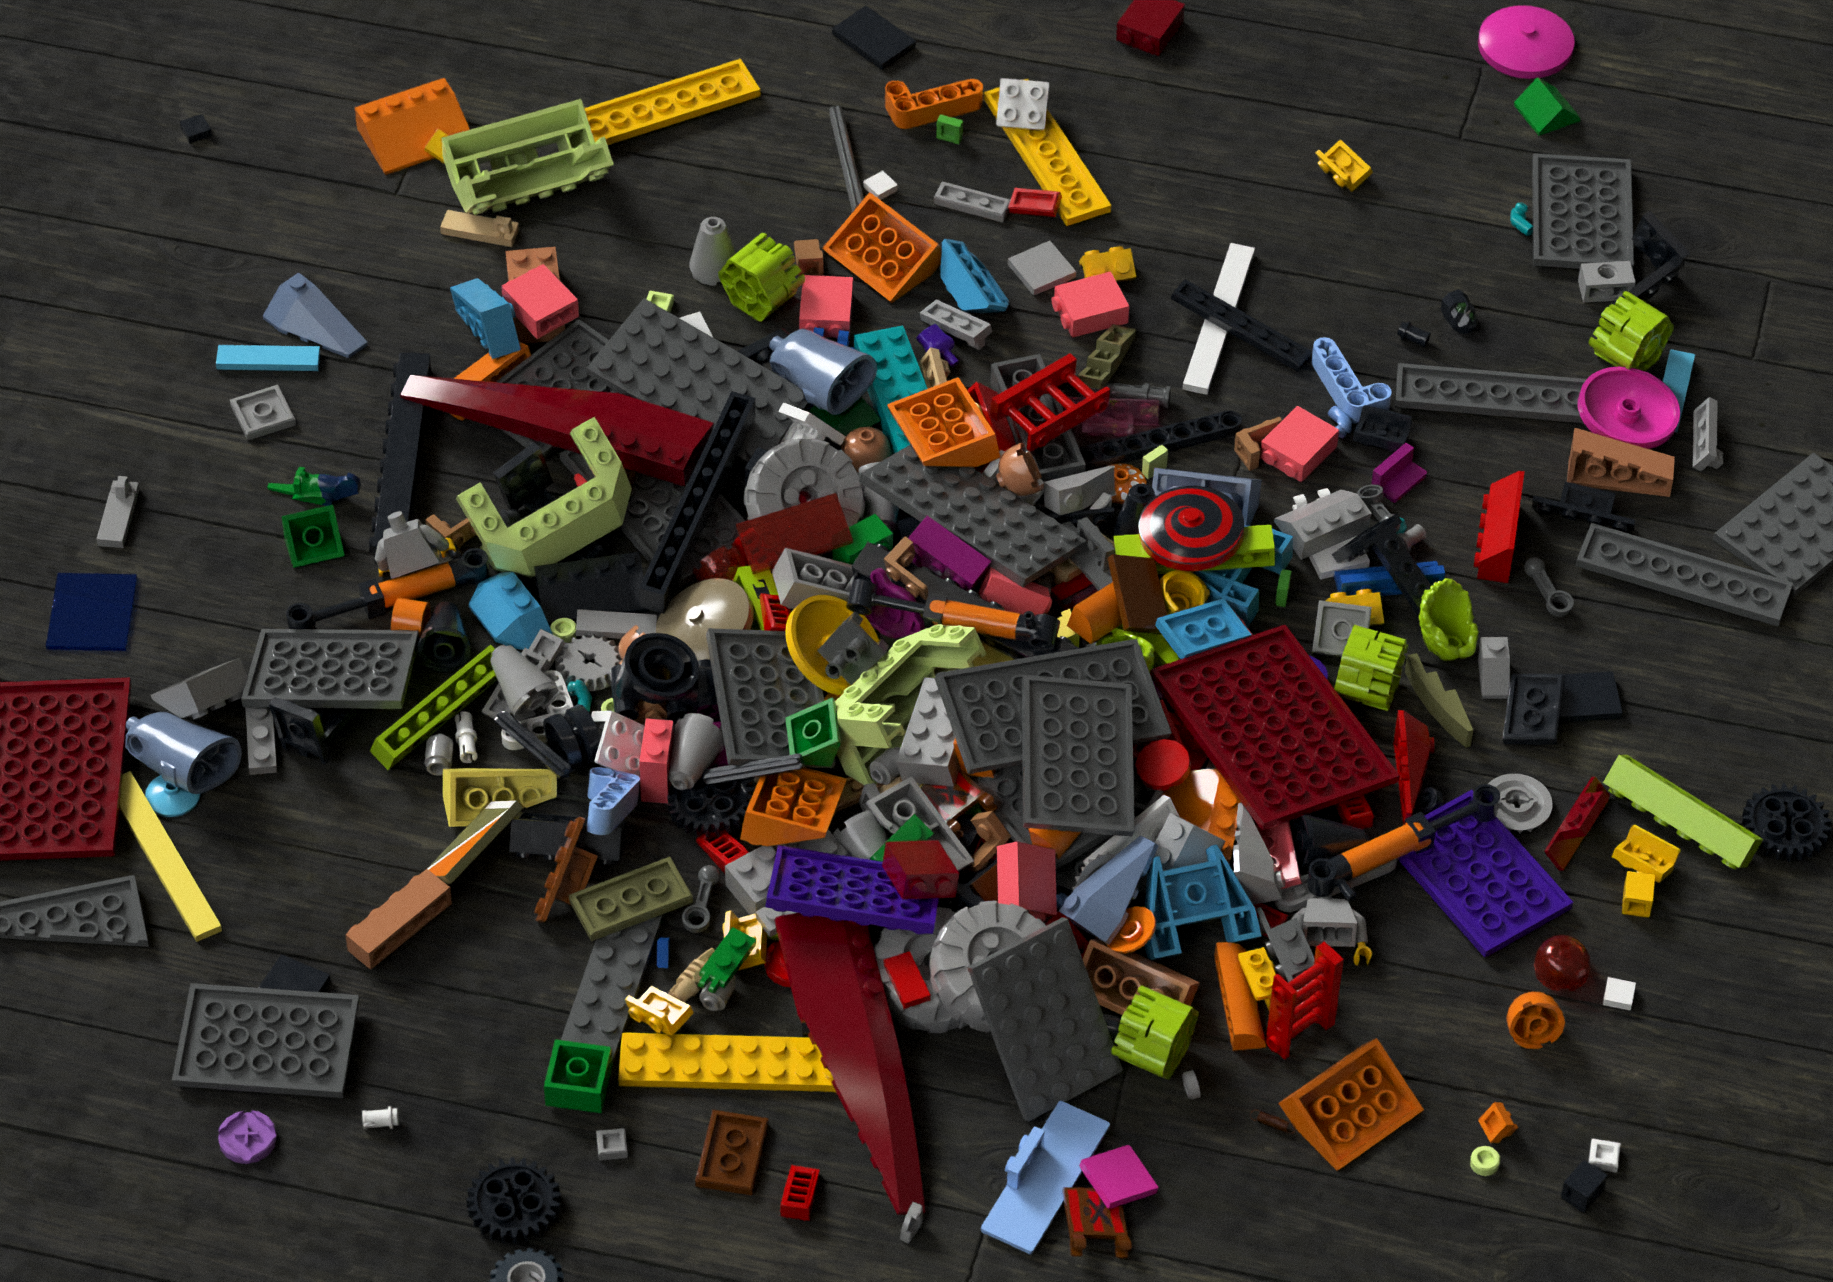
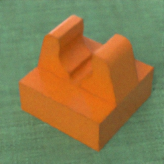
(1497, 1123)

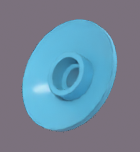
(167, 801)

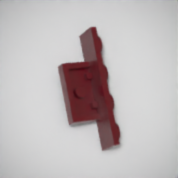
(1577, 823)

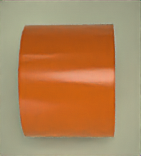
(410, 615)

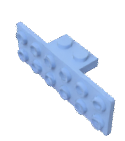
(1039, 1172)

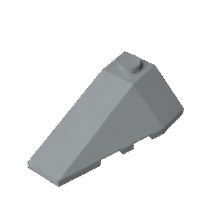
(902, 801)
(1254, 863)

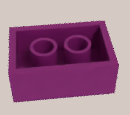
(948, 555)

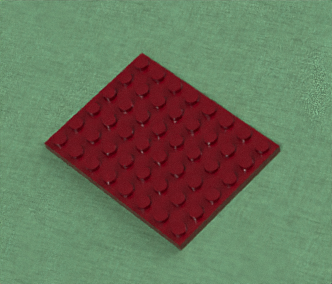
(1274, 726)
(61, 767)

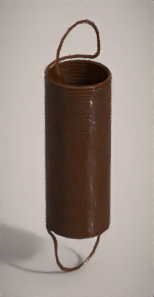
(1272, 1121)

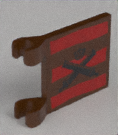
(956, 800)
(1092, 1219)

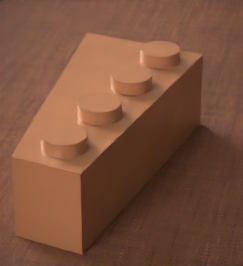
(1618, 465)

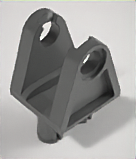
(851, 650)

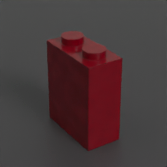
(1150, 24)
(920, 869)

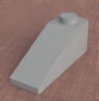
(1078, 490)

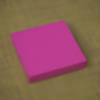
(1118, 1176)

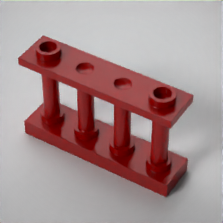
(1046, 382)
(1320, 1006)

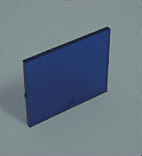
(91, 611)

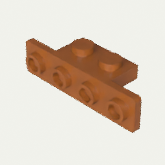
(570, 874)

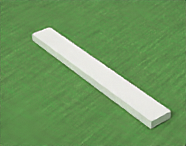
(1211, 336)

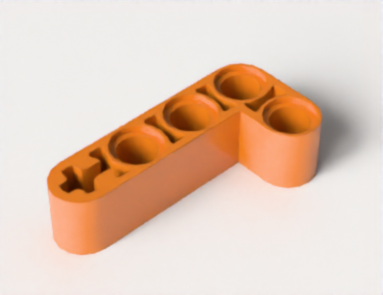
(925, 107)

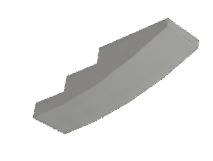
(541, 654)

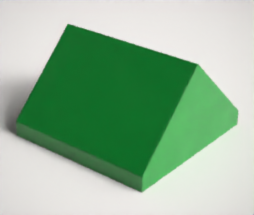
(1545, 108)
(312, 536)
(815, 733)

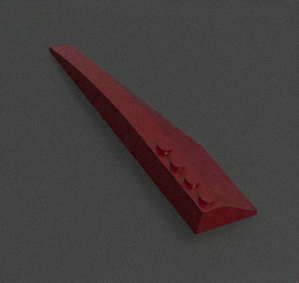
(641, 433)
(850, 1021)

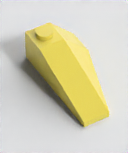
(472, 789)

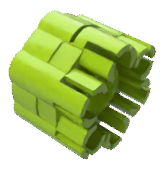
(757, 278)
(1637, 334)
(1369, 667)
(1159, 1033)

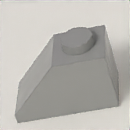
(1494, 667)

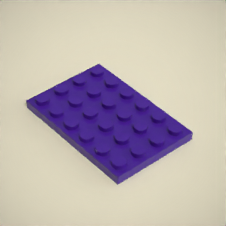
(1485, 880)
(844, 890)

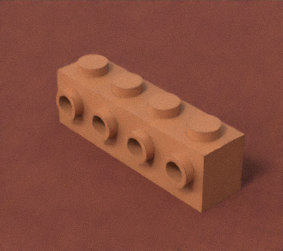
(398, 918)

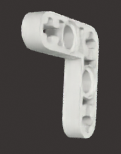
(532, 723)

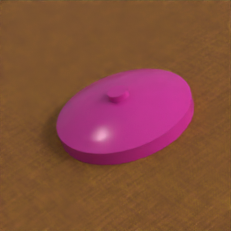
(1526, 42)
(1629, 407)

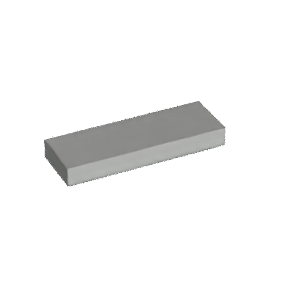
(972, 201)
(613, 623)

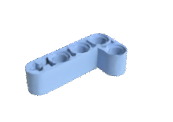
(1343, 383)
(612, 797)

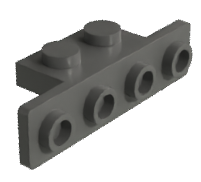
(1094, 556)
(1289, 946)

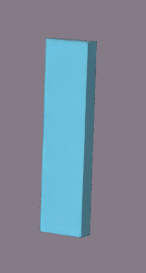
(268, 358)
(1678, 375)

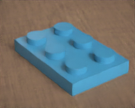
(1201, 628)

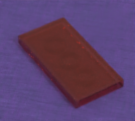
(803, 527)

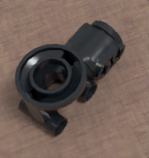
(660, 671)

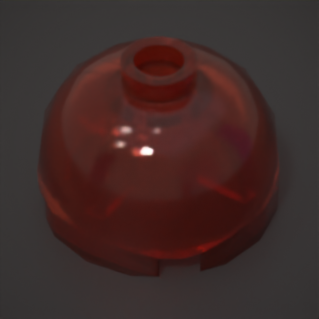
(720, 564)
(1562, 963)

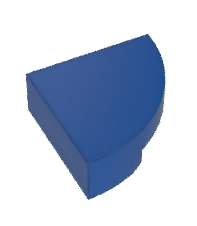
(663, 946)

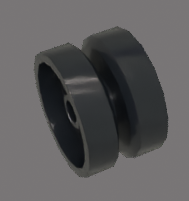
(573, 736)

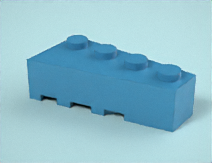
(487, 315)

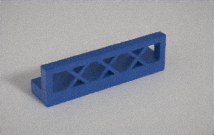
(1380, 580)

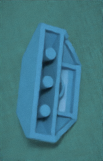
(969, 280)
(508, 610)

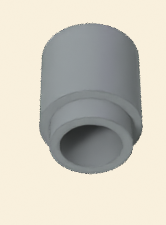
(438, 754)
(884, 768)
(720, 998)

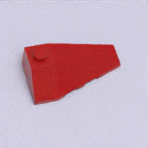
(1411, 754)

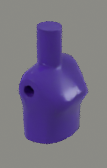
(937, 339)

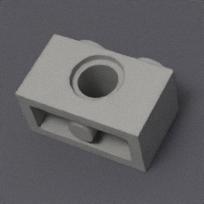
(1605, 280)

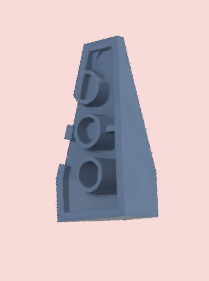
(306, 312)
(1242, 491)
(1102, 899)

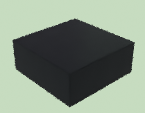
(195, 128)

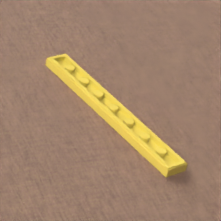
(166, 861)

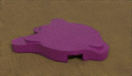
(891, 621)

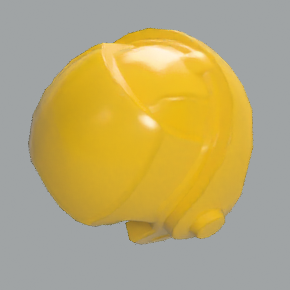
(1182, 591)

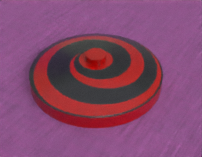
(1191, 528)

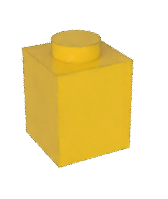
(1638, 894)

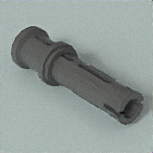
(1145, 391)

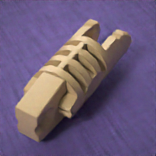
(688, 981)

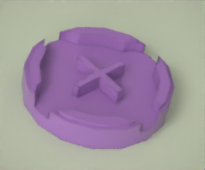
(247, 1137)

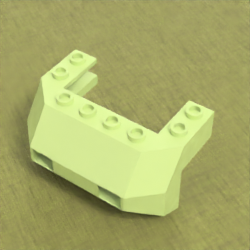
(515, 162)
(563, 524)
(881, 702)

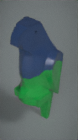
(319, 488)

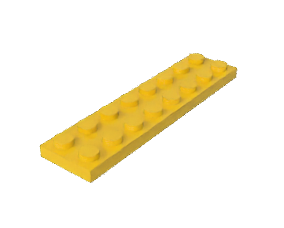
(672, 102)
(1056, 167)
(722, 1062)

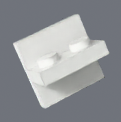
(808, 426)

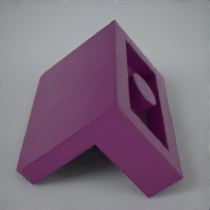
(1398, 474)

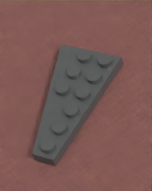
(81, 914)

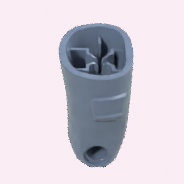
(824, 370)
(182, 751)

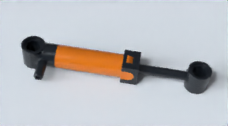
(376, 597)
(1036, 630)
(1414, 835)

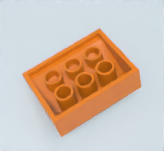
(405, 122)
(884, 249)
(946, 426)
(1209, 804)
(792, 807)
(1352, 1105)

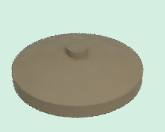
(703, 606)

